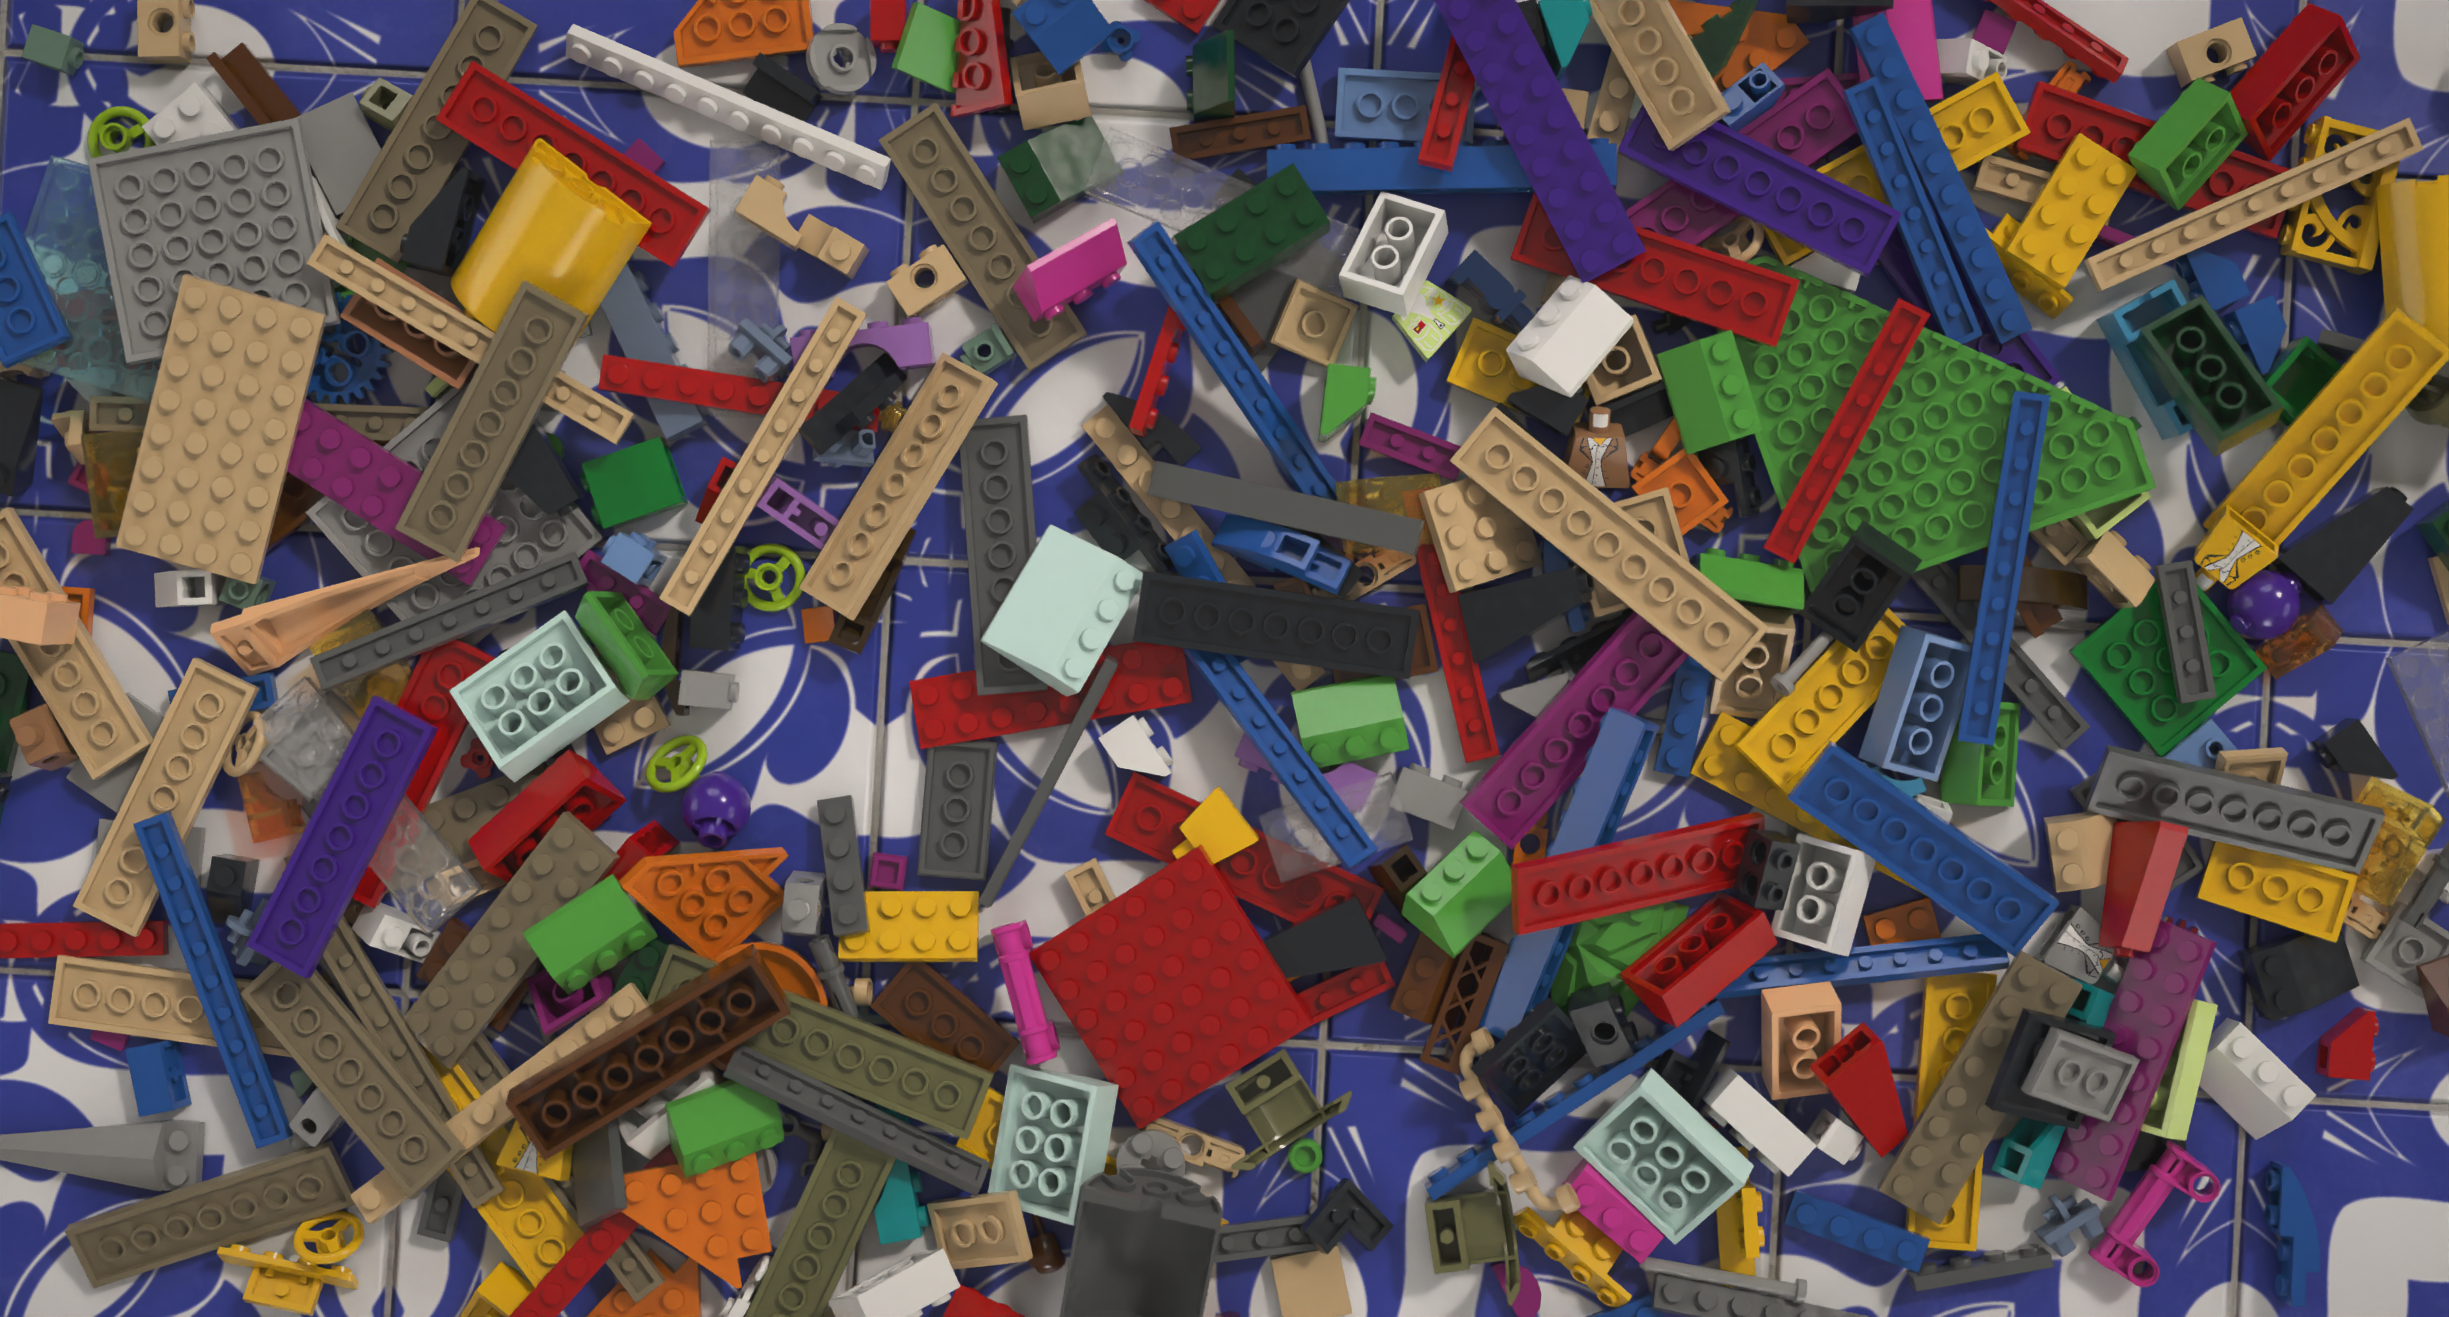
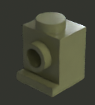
(384, 103)

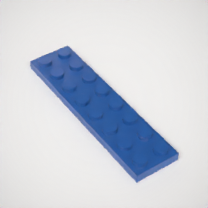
(1922, 848)

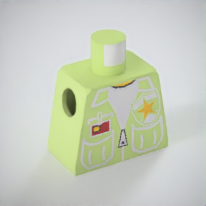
(1431, 319)

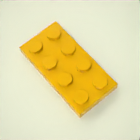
(2070, 211)
(1486, 367)
(2278, 889)
(916, 928)

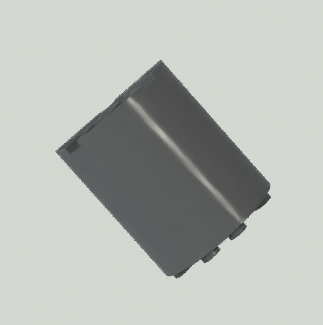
(1141, 1247)

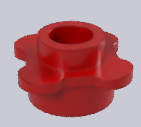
(471, 760)

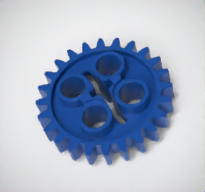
(372, 358)

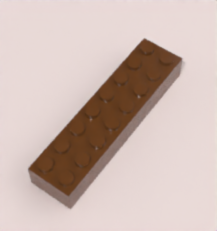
(648, 1052)

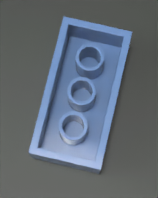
(1918, 704)

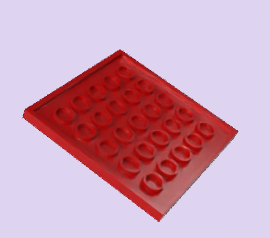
(1171, 987)

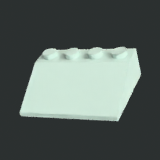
(1063, 610)
(538, 696)
(1051, 1139)
(1664, 1157)

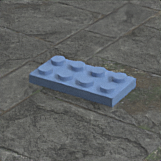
(1388, 105)

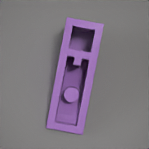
(797, 512)

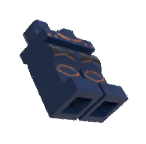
(1492, 291)

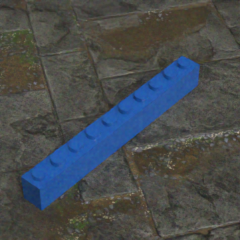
(1397, 171)
(1588, 822)

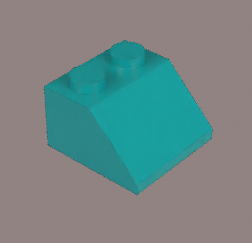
(1563, 28)

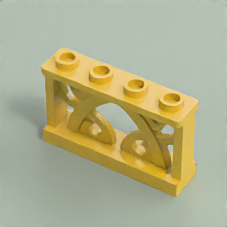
(2361, 241)

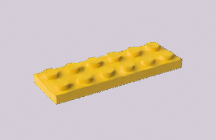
(1821, 707)

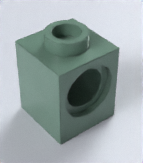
(53, 50)
(245, 594)

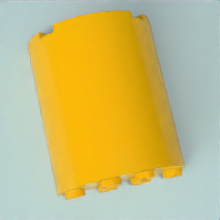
(551, 232)
(2416, 251)

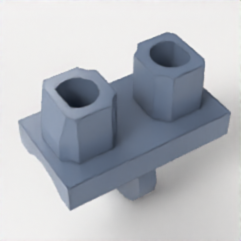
(766, 345)
(852, 449)
(241, 932)
(2066, 1217)

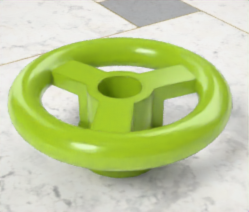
(110, 131)
(788, 557)
(680, 766)

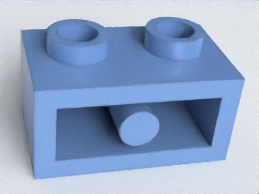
(634, 557)
(2201, 746)

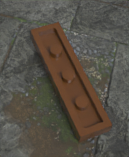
(1241, 133)

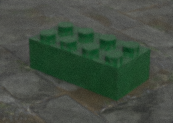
(1252, 232)
(2208, 376)

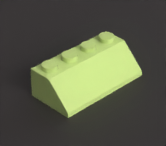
(2177, 1092)

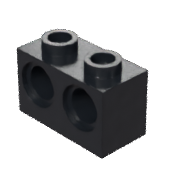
(1766, 869)

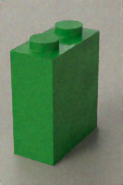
(633, 484)

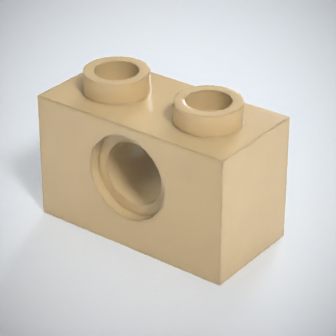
(2228, 40)
(170, 46)
(919, 300)

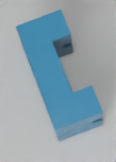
(2122, 332)

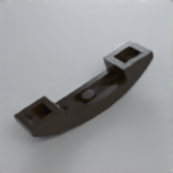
(2037, 586)
(856, 634)
(672, 649)

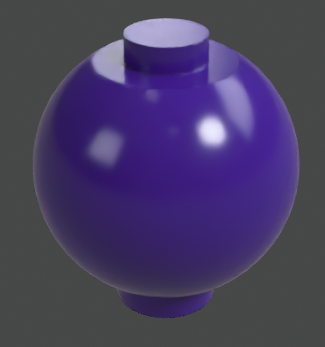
(2265, 604)
(715, 808)

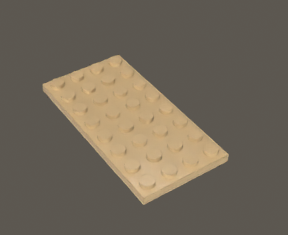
(220, 429)

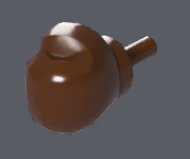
(1045, 1250)

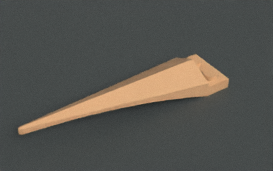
(283, 628)

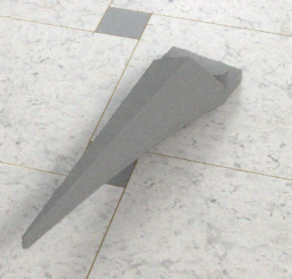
(139, 1155)

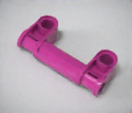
(1036, 1034)
(2118, 1246)

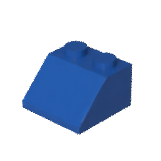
(1063, 29)

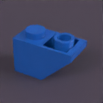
(1751, 96)
(2212, 277)
(2258, 331)

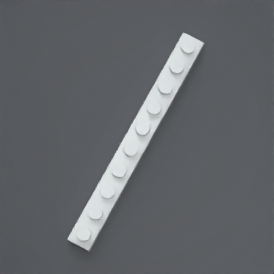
(727, 107)

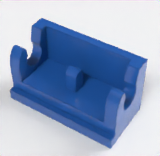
(158, 1077)

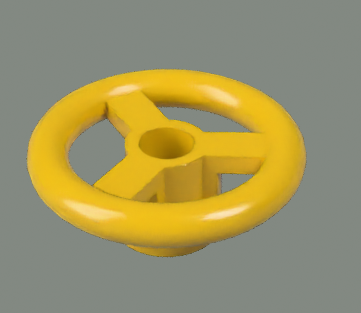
(329, 1241)

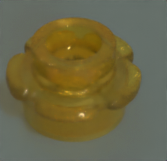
(891, 416)

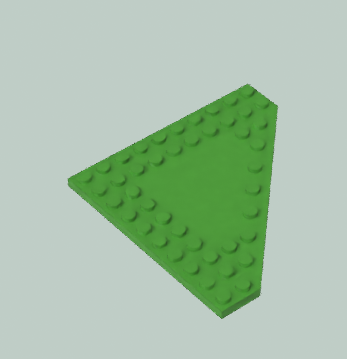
(1935, 443)

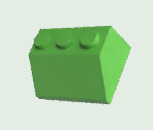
(2188, 142)
(1709, 392)
(1344, 397)
(1754, 582)
(624, 644)
(1350, 720)
(1983, 772)
(1461, 894)
(590, 934)
(721, 1126)

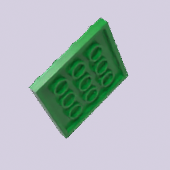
(2133, 669)

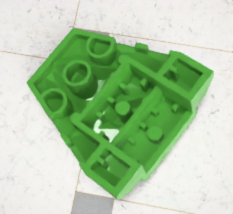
(1608, 946)

